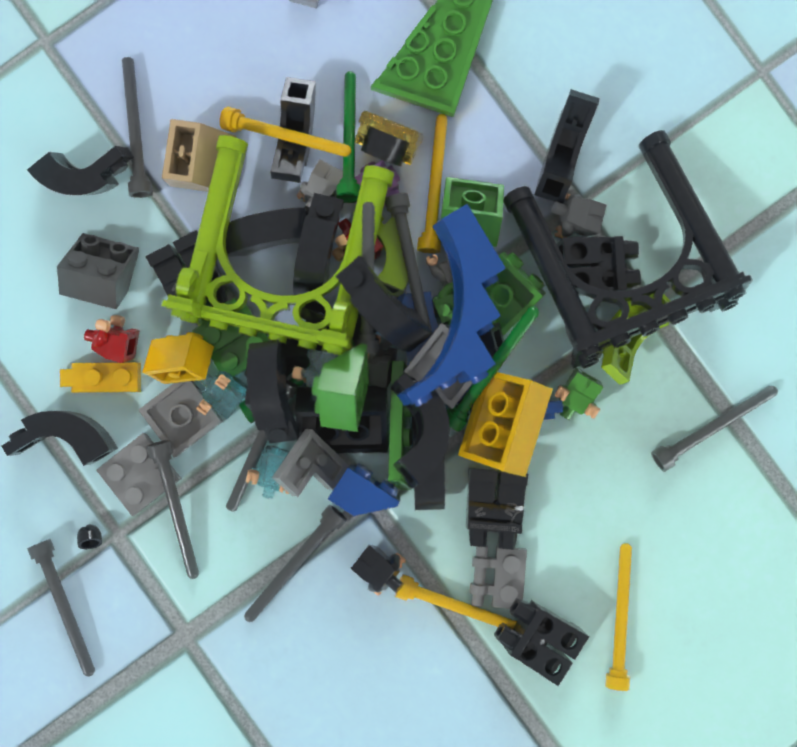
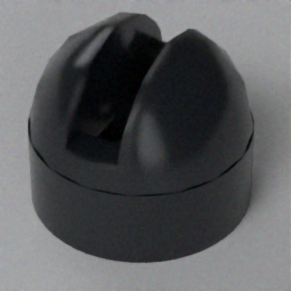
(89, 537)

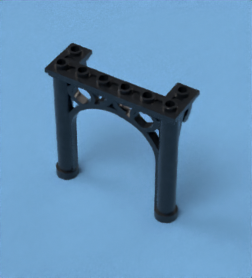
(721, 279)

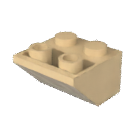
(190, 155)

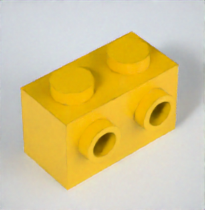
(178, 358)

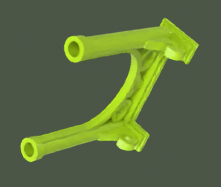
(196, 283)

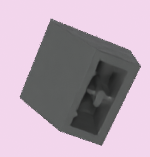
(97, 271)

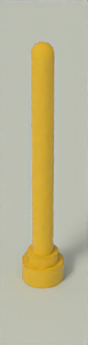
(234, 120)
(429, 239)
(411, 590)
(617, 677)

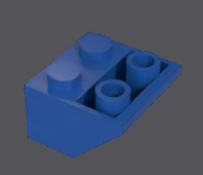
(362, 494)

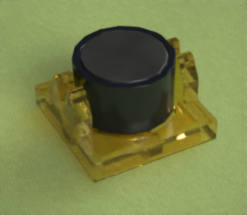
(387, 139)

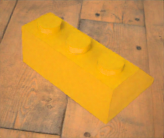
(506, 423)

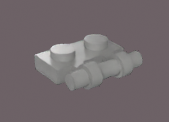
(508, 576)

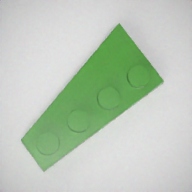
(400, 430)

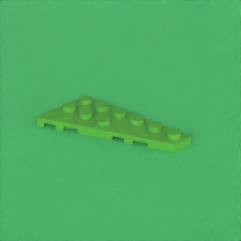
(436, 56)

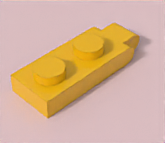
(102, 377)

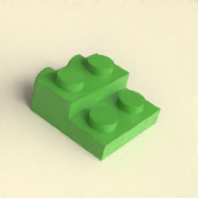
(514, 291)
(229, 346)

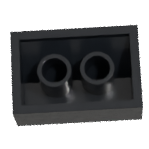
(372, 429)

